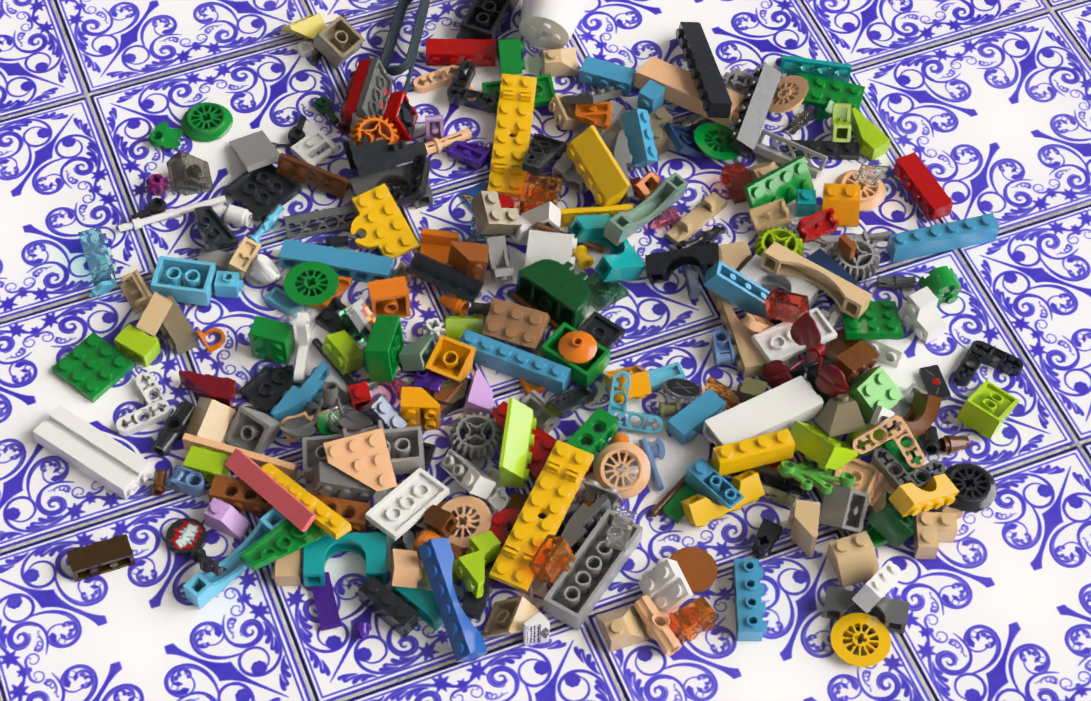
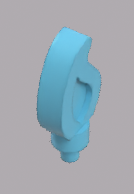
(103, 288)

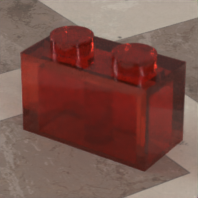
(735, 178)
(786, 305)

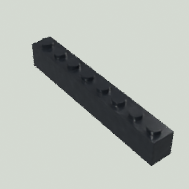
(704, 70)

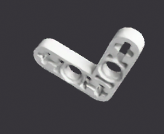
(304, 348)
(152, 406)

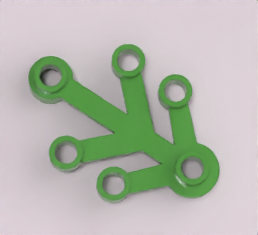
(817, 475)

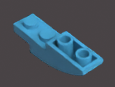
(297, 398)

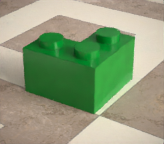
(509, 55)

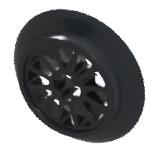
(986, 486)

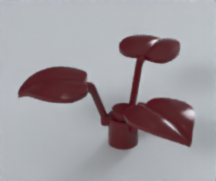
(806, 332)

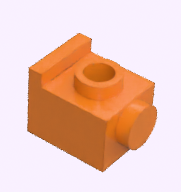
(640, 188)

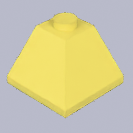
(306, 27)

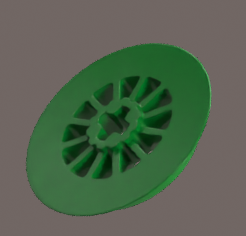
(196, 128)
(713, 141)
(295, 283)

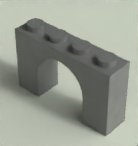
(394, 176)

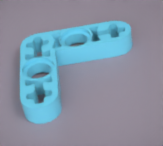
(621, 408)

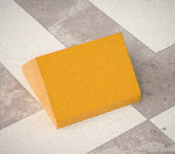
(451, 359)

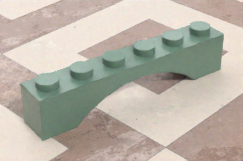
(627, 223)

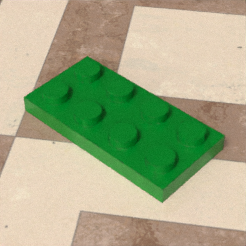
(823, 89)
(543, 94)
(780, 183)

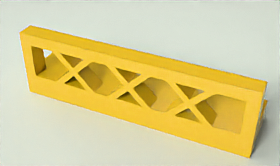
(569, 214)

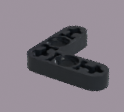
(463, 93)
(417, 187)
(980, 357)

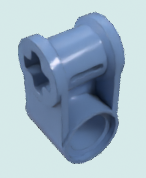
(722, 350)
(184, 481)

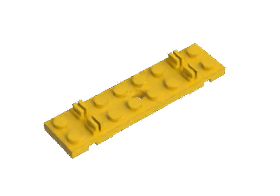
(515, 118)
(550, 496)

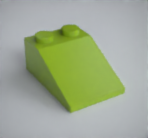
(987, 409)

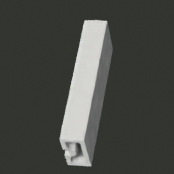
(765, 413)
(93, 452)

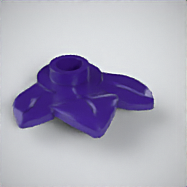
(428, 380)

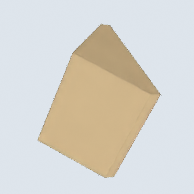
(210, 420)

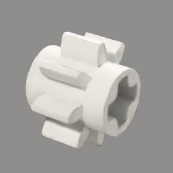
(434, 327)

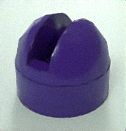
(361, 630)

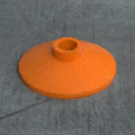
(580, 352)

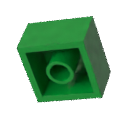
(272, 340)

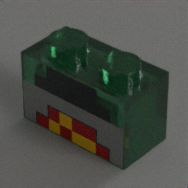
(358, 319)

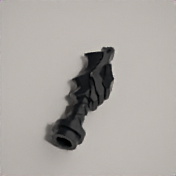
(703, 238)
(206, 563)

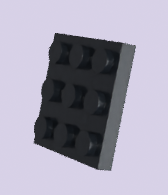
(262, 190)

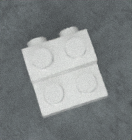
(665, 586)

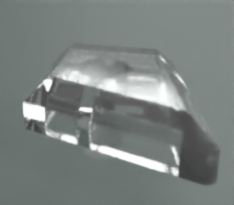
(870, 173)

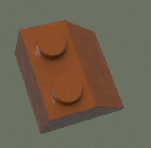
(469, 258)

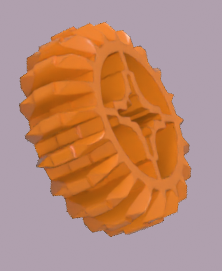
(378, 124)

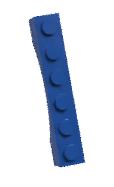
(463, 635)

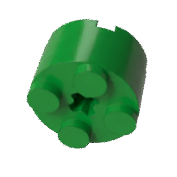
(942, 283)

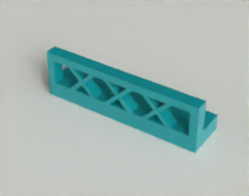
(820, 68)

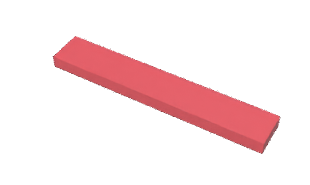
(270, 490)

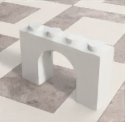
(763, 277)

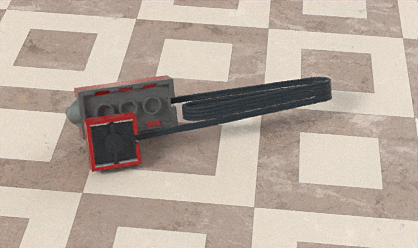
(373, 86)

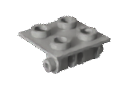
(593, 488)

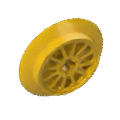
(865, 621)

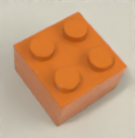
(389, 297)

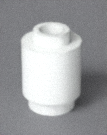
(237, 216)

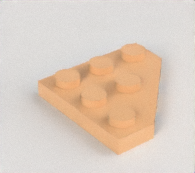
(363, 458)

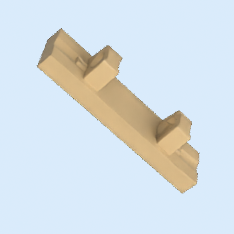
(696, 218)

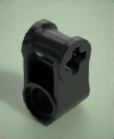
(766, 538)

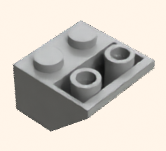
(844, 509)

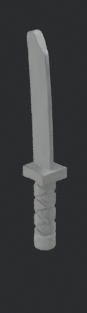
(873, 236)

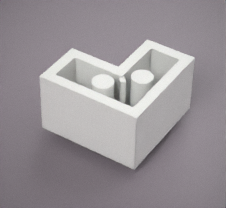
(922, 317)

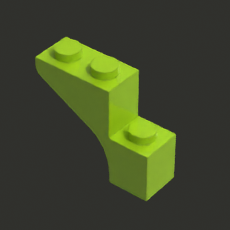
(471, 567)

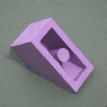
(434, 127)
(479, 396)
(226, 519)

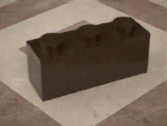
(100, 557)

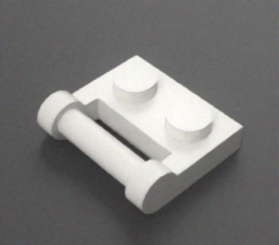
(313, 143)

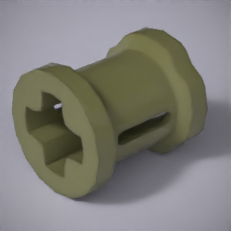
(668, 409)

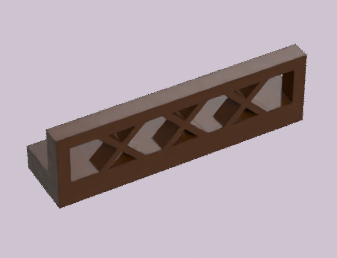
(312, 175)

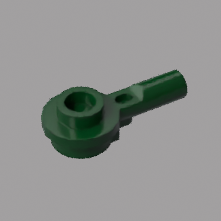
(323, 106)

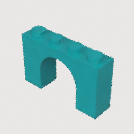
(622, 265)
(368, 546)

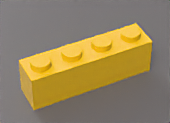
(753, 452)

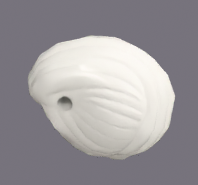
(264, 270)

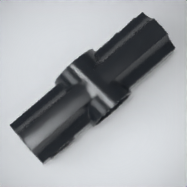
(170, 436)

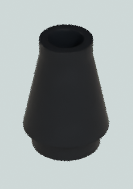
(931, 442)

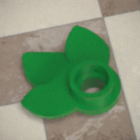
(165, 136)

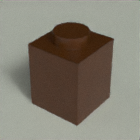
(440, 521)

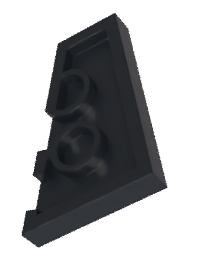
(213, 230)

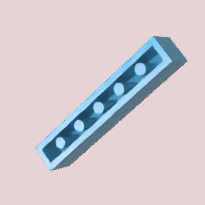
(942, 237)
(346, 263)
(518, 363)

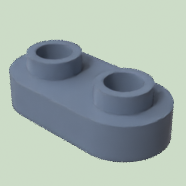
(693, 288)

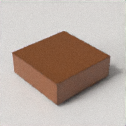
(846, 246)

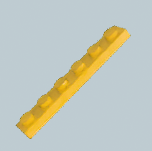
(326, 518)

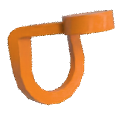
(201, 336)

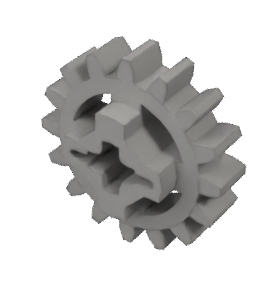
(738, 80)

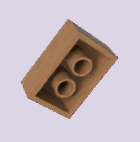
(516, 325)

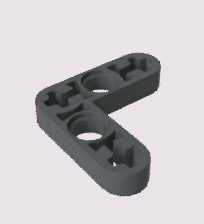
(892, 463)

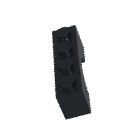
(662, 265)

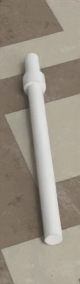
(138, 223)

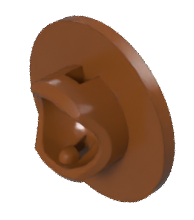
(697, 567)

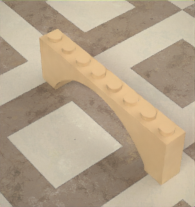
(748, 357)

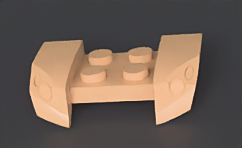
(867, 479)

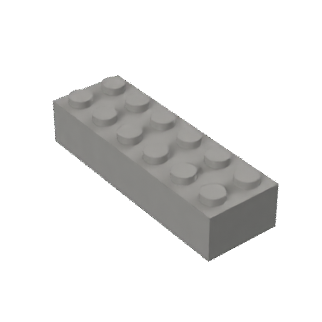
(403, 445)
(594, 570)

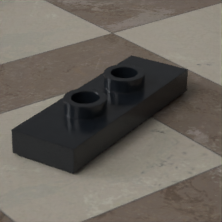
(570, 401)

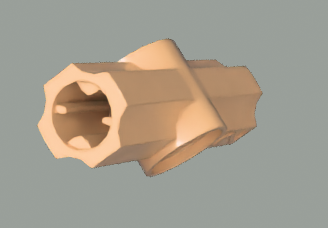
(657, 625)

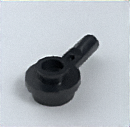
(297, 132)
(154, 207)

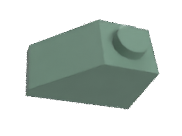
(417, 353)

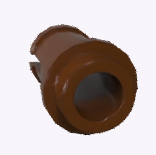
(158, 486)

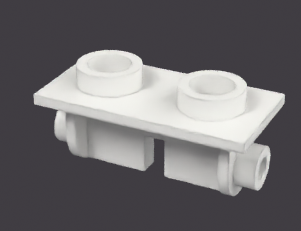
(887, 353)

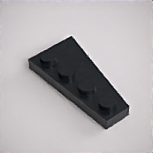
(542, 153)

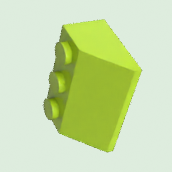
(818, 447)

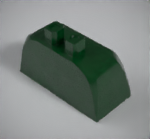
(556, 290)

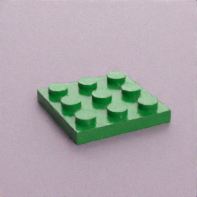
(878, 322)
(93, 367)

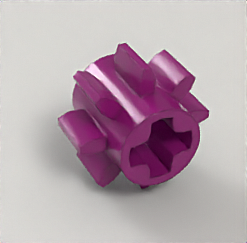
(157, 184)

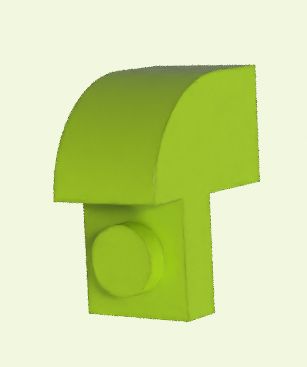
(840, 122)

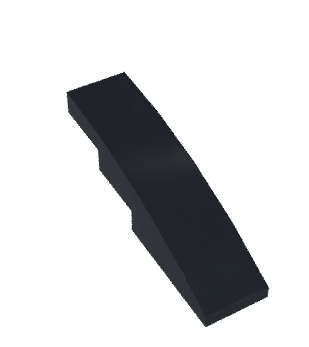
(474, 607)

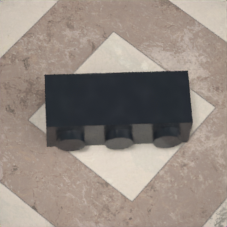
(388, 606)

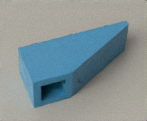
(711, 484)

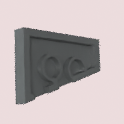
(595, 96)

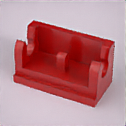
(817, 225)

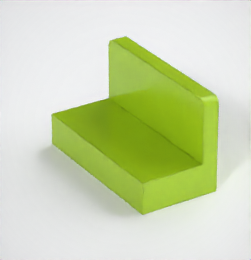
(459, 323)

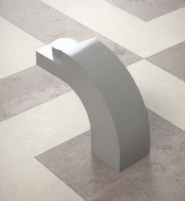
(498, 259)

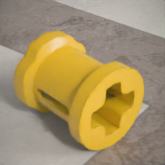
(582, 257)

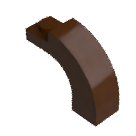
(921, 414)

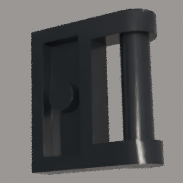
(331, 320)

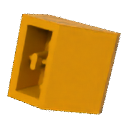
(419, 408)

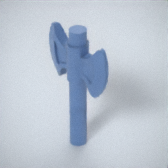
(655, 450)

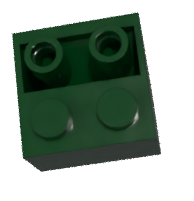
(889, 521)

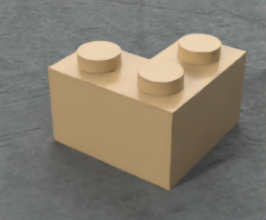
(930, 530)

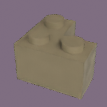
(658, 120)
(491, 217)

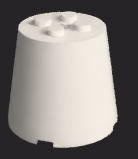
(550, 21)

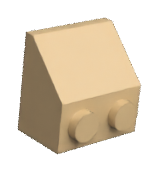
(804, 525)
(853, 558)

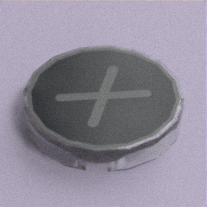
(682, 390)

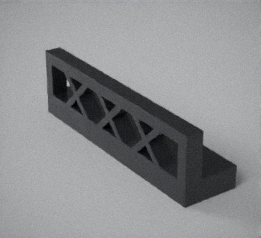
(445, 277)

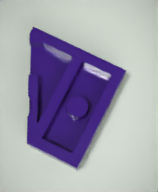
(470, 153)

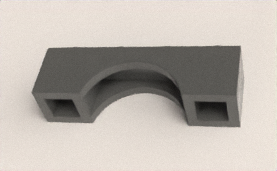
(889, 611)

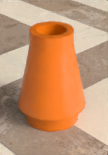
(454, 304)

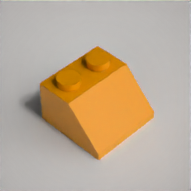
(845, 202)
(639, 383)

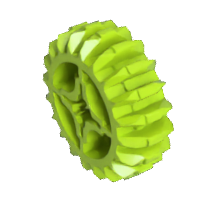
(782, 236)

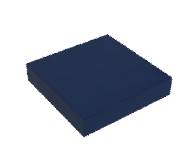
(683, 140)

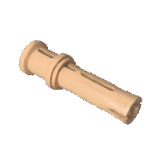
(436, 145)

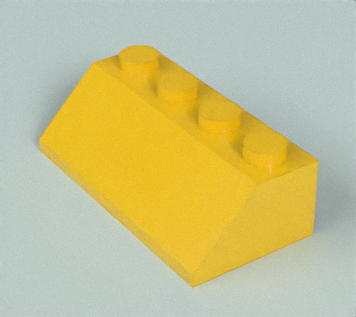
(598, 167)

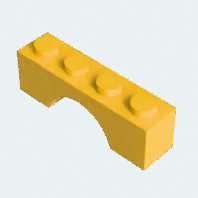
(912, 500)
(700, 509)

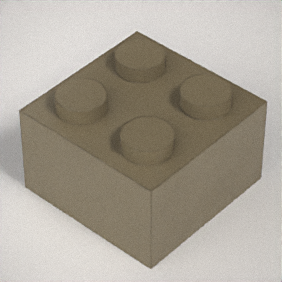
(338, 41)

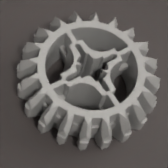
(863, 263)
(475, 441)

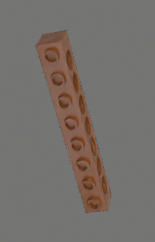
(224, 486)

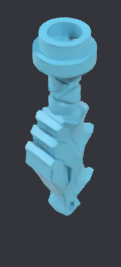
(269, 223)

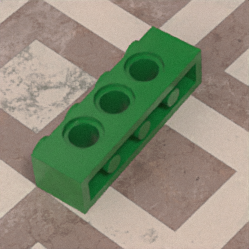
(599, 421)

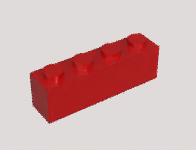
(455, 51)
(923, 186)

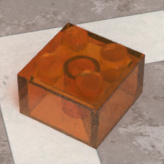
(539, 190)

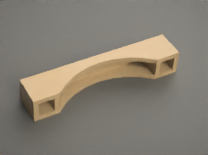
(846, 295)

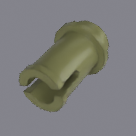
(782, 497)

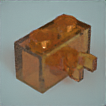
(551, 559)
(692, 620)

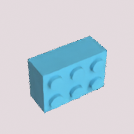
(184, 279)

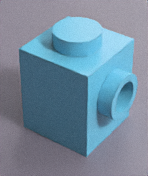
(228, 284)

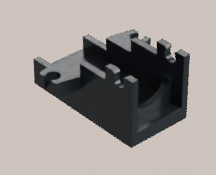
(379, 155)

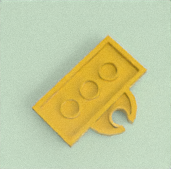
(382, 224)

